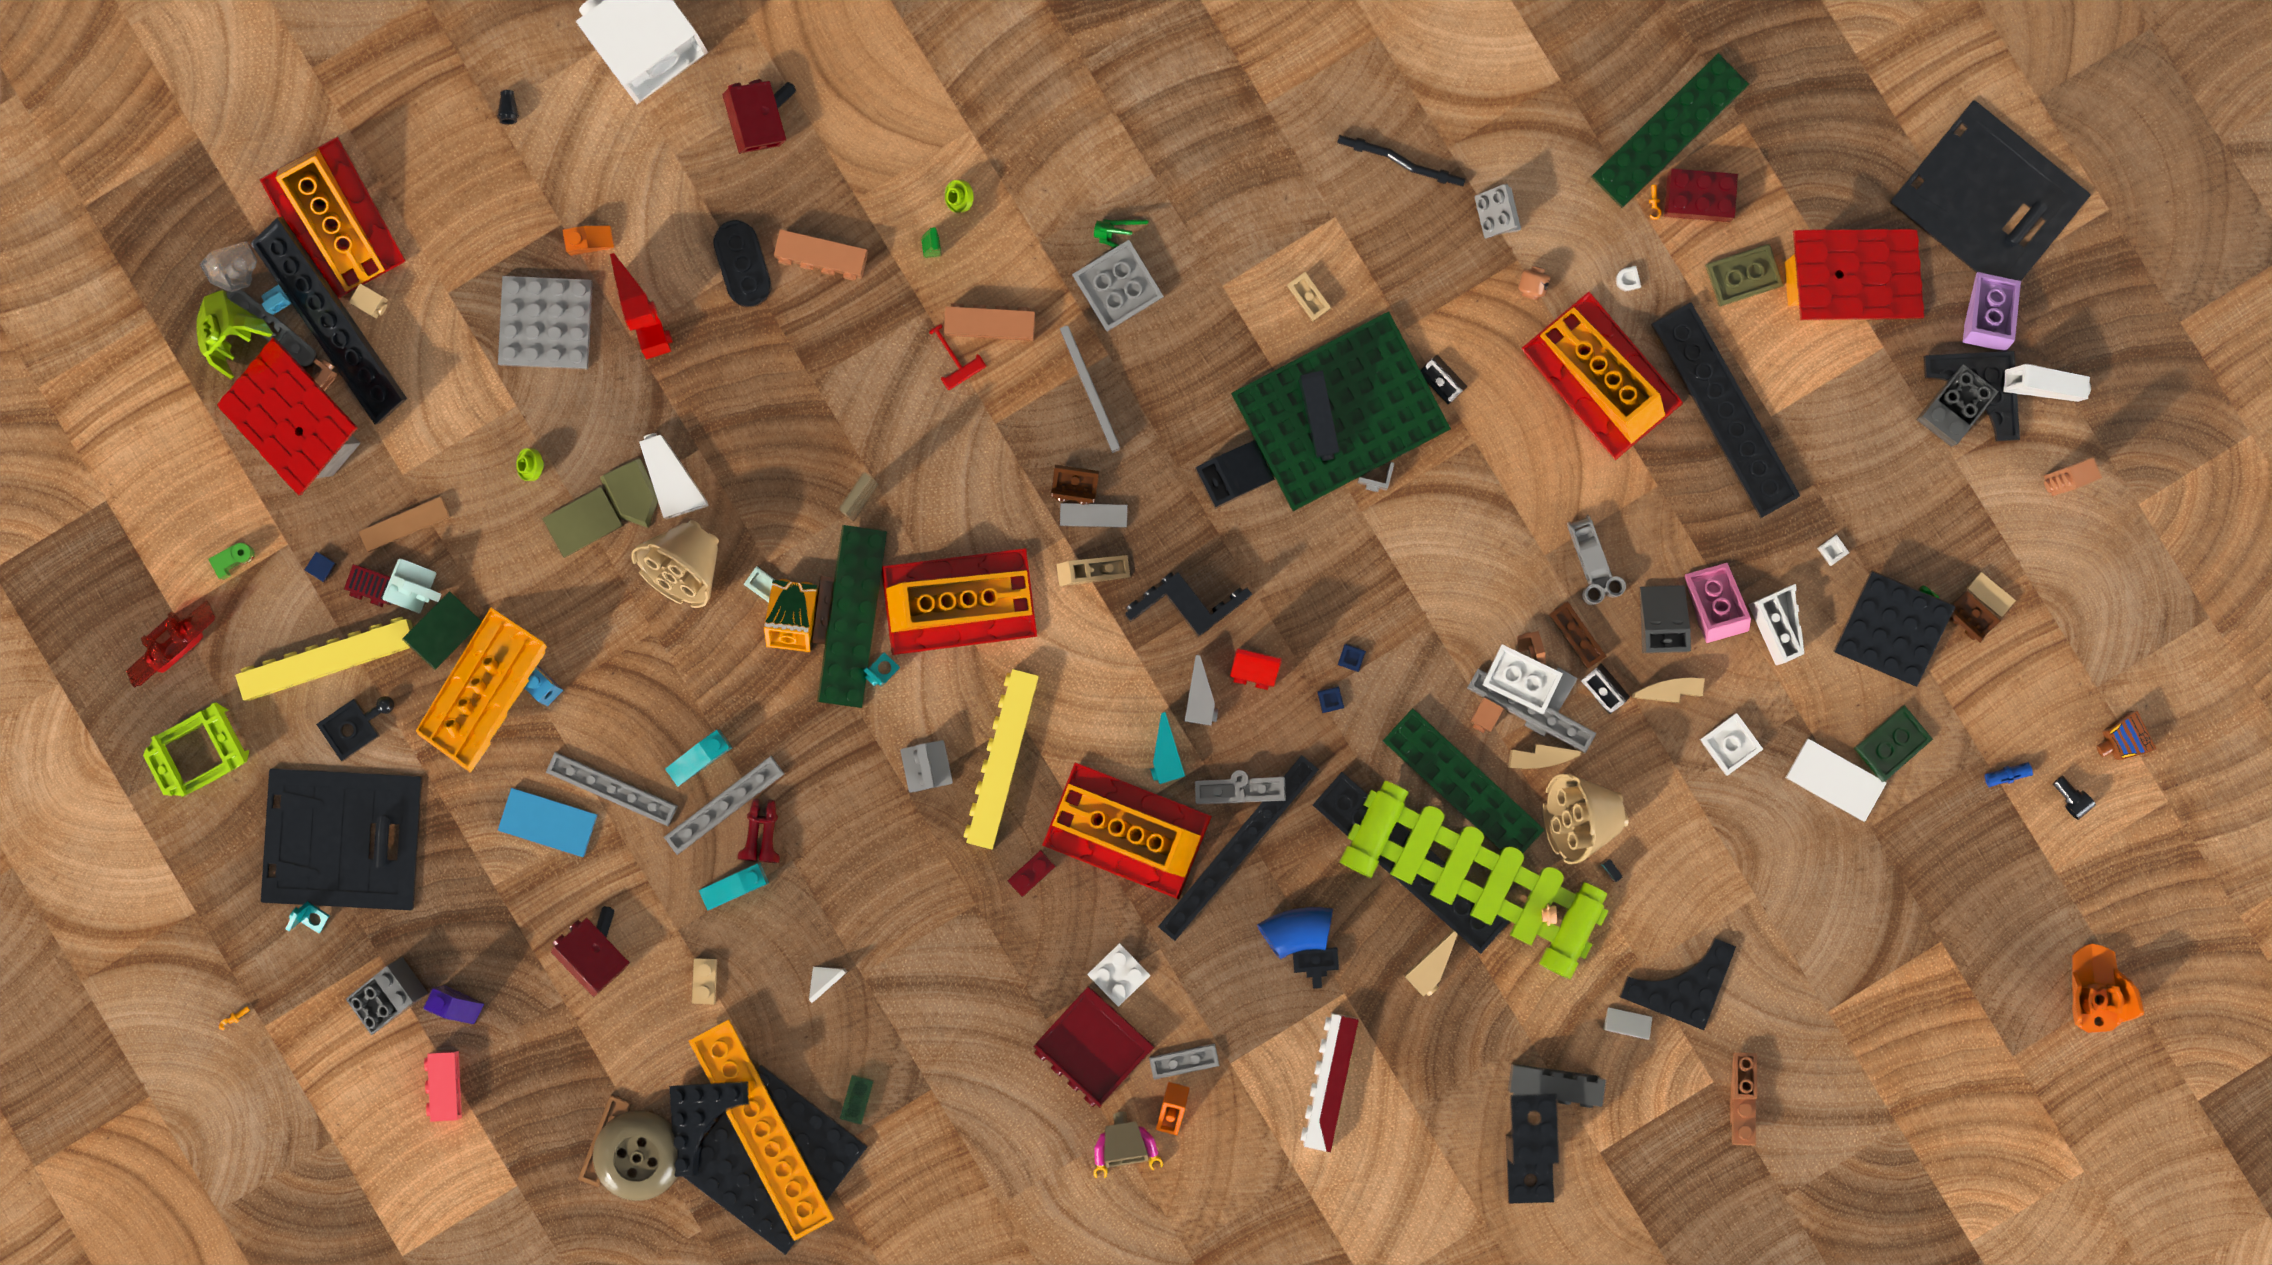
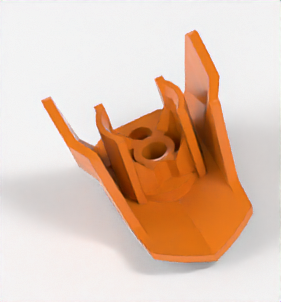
(2097, 975)

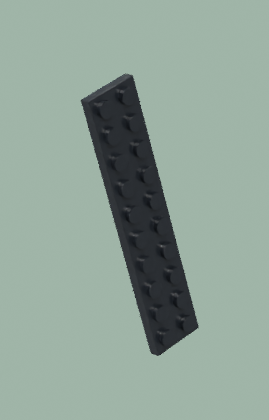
(328, 320)
(1725, 410)
(1344, 805)

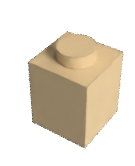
(369, 301)

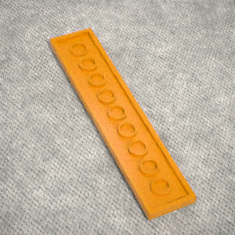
(764, 1133)

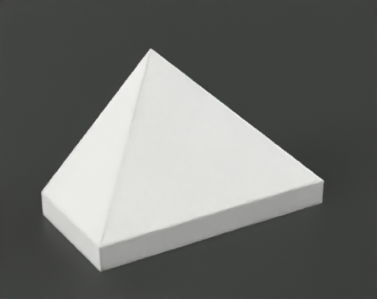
(823, 979)

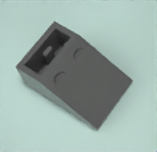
(1957, 406)
(1664, 619)
(386, 995)

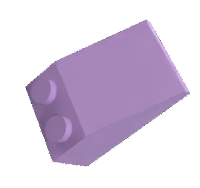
(1992, 312)

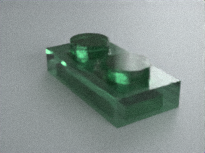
(856, 1099)

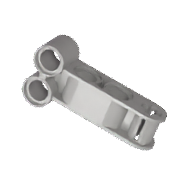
(1593, 561)

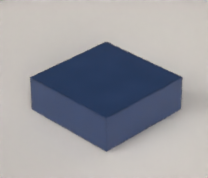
(320, 566)
(1351, 657)
(1330, 699)

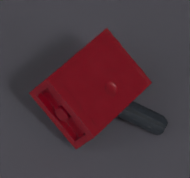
(755, 114)
(590, 954)

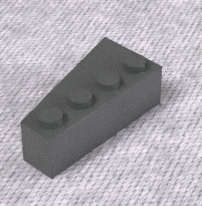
(1568, 1086)

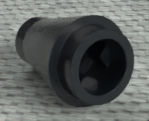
(507, 108)

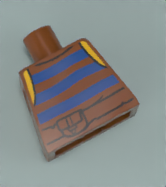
(2126, 738)

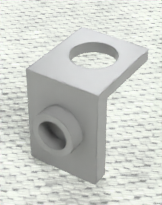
(1375, 485)

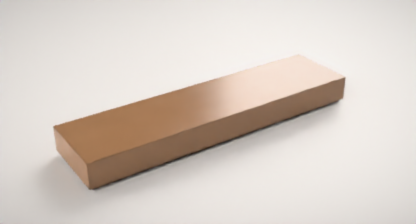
(404, 524)
(614, 1107)

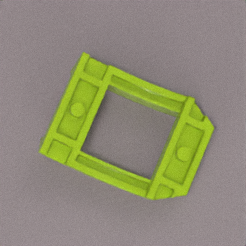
(223, 738)

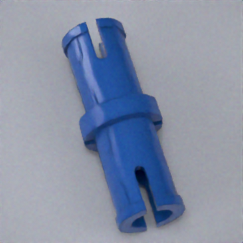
(2008, 774)

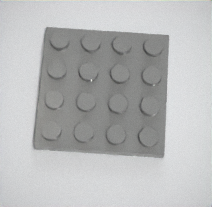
(545, 322)

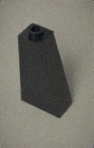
(1319, 415)

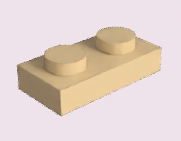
(1308, 296)
(704, 981)

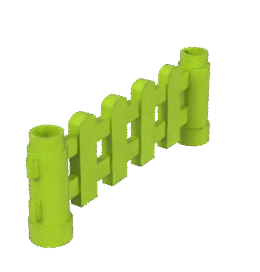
(1371, 841)

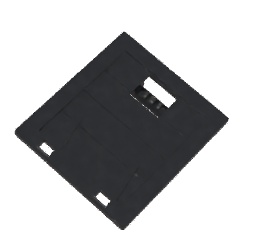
(1977, 187)
(324, 839)

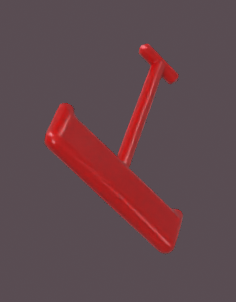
(962, 373)

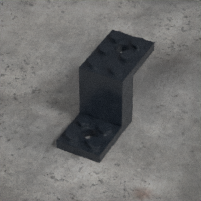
(1187, 603)
(1532, 1148)

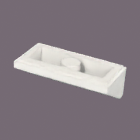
(1628, 1023)

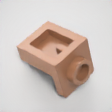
(326, 376)
(1533, 643)

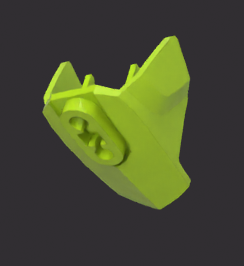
(221, 318)

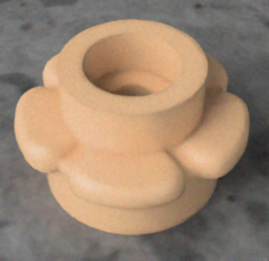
(1549, 915)

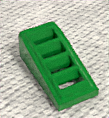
(931, 243)

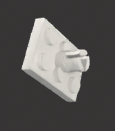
(1522, 679)

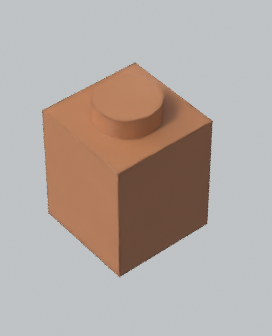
(1486, 715)

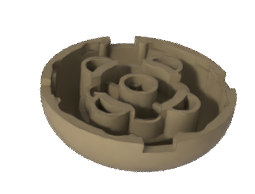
(623, 1133)

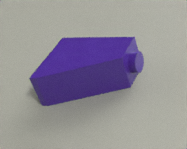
(453, 1005)

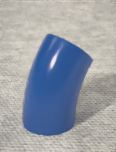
(1297, 930)

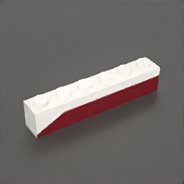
(1330, 1083)

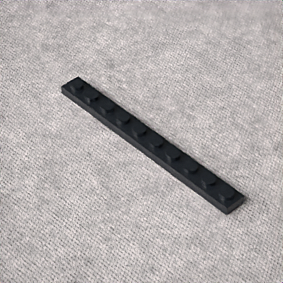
(1235, 851)

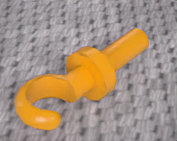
(1654, 201)
(234, 1017)

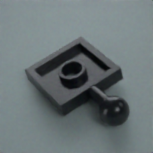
(363, 729)

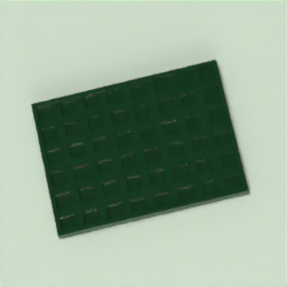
(1375, 402)

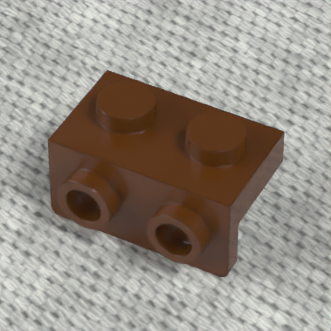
(1074, 484)
(1973, 616)

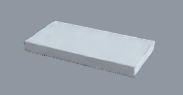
(1835, 780)

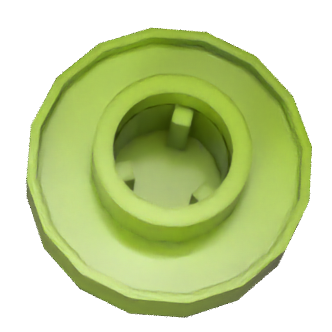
(959, 196)
(529, 464)

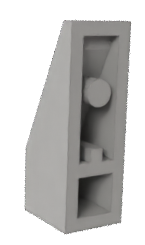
(1200, 701)

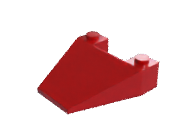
(640, 313)

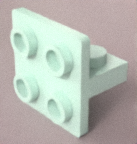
(411, 586)

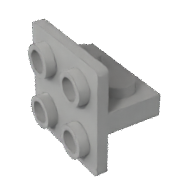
(1497, 211)
(926, 766)

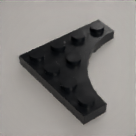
(1991, 368)
(1687, 995)
(693, 1114)

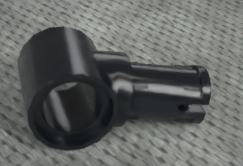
(2077, 802)

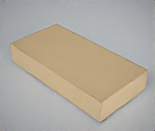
(1991, 594)

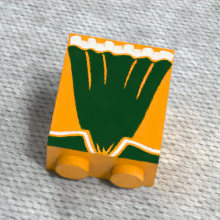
(790, 615)

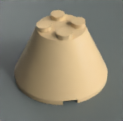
(679, 563)
(1581, 817)

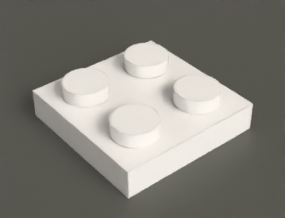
(1731, 744)
(1118, 974)

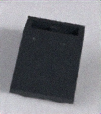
(1234, 474)

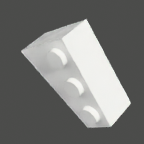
(1779, 624)

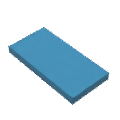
(547, 822)

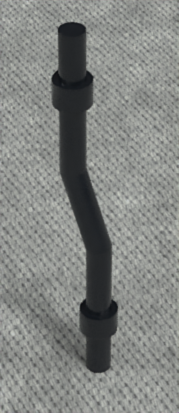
(1360, 145)

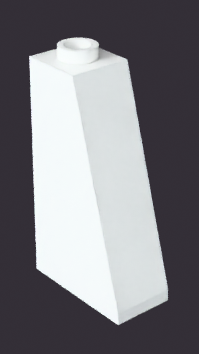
(2046, 383)
(671, 481)

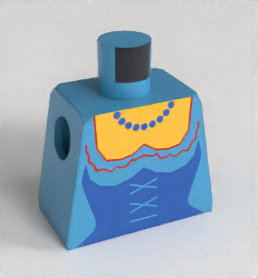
(541, 684)

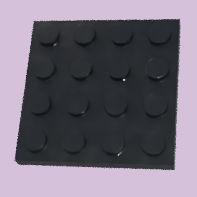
(1894, 628)

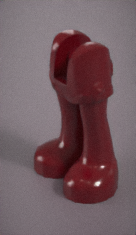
(767, 853)

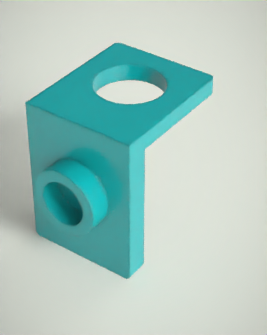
(875, 676)
(303, 915)

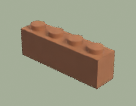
(820, 254)
(989, 323)
(2072, 477)

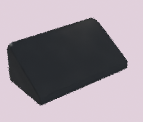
(1443, 379)
(1605, 688)

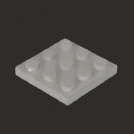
(1117, 285)

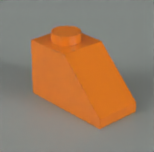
(587, 239)
(1172, 1108)

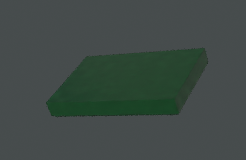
(441, 630)
(1893, 743)

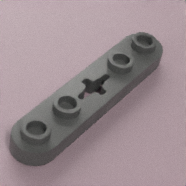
(295, 345)

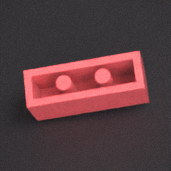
(443, 1086)

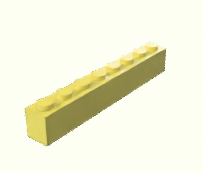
(323, 660)
(1002, 759)

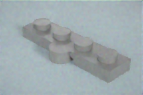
(1240, 789)

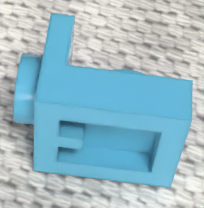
(275, 300)

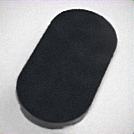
(742, 263)

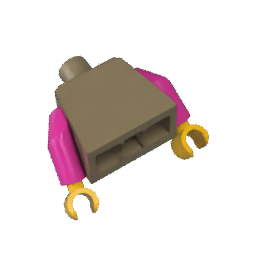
(1124, 1145)

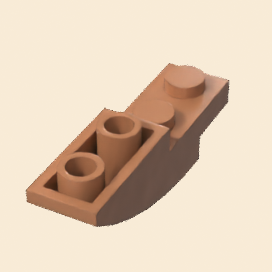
(1743, 1099)

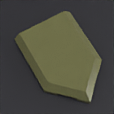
(631, 493)

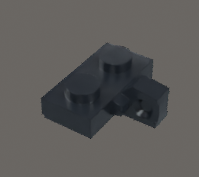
(1316, 963)

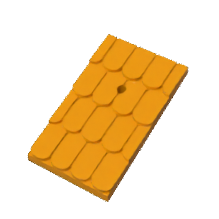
(481, 689)

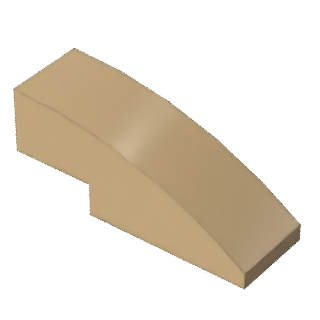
(1671, 690)
(1541, 757)

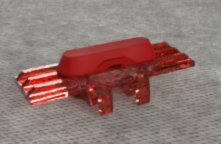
(184, 636)

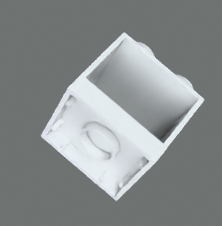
(641, 41)

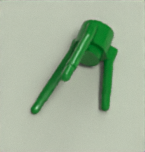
(1105, 229)

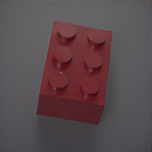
(1701, 195)

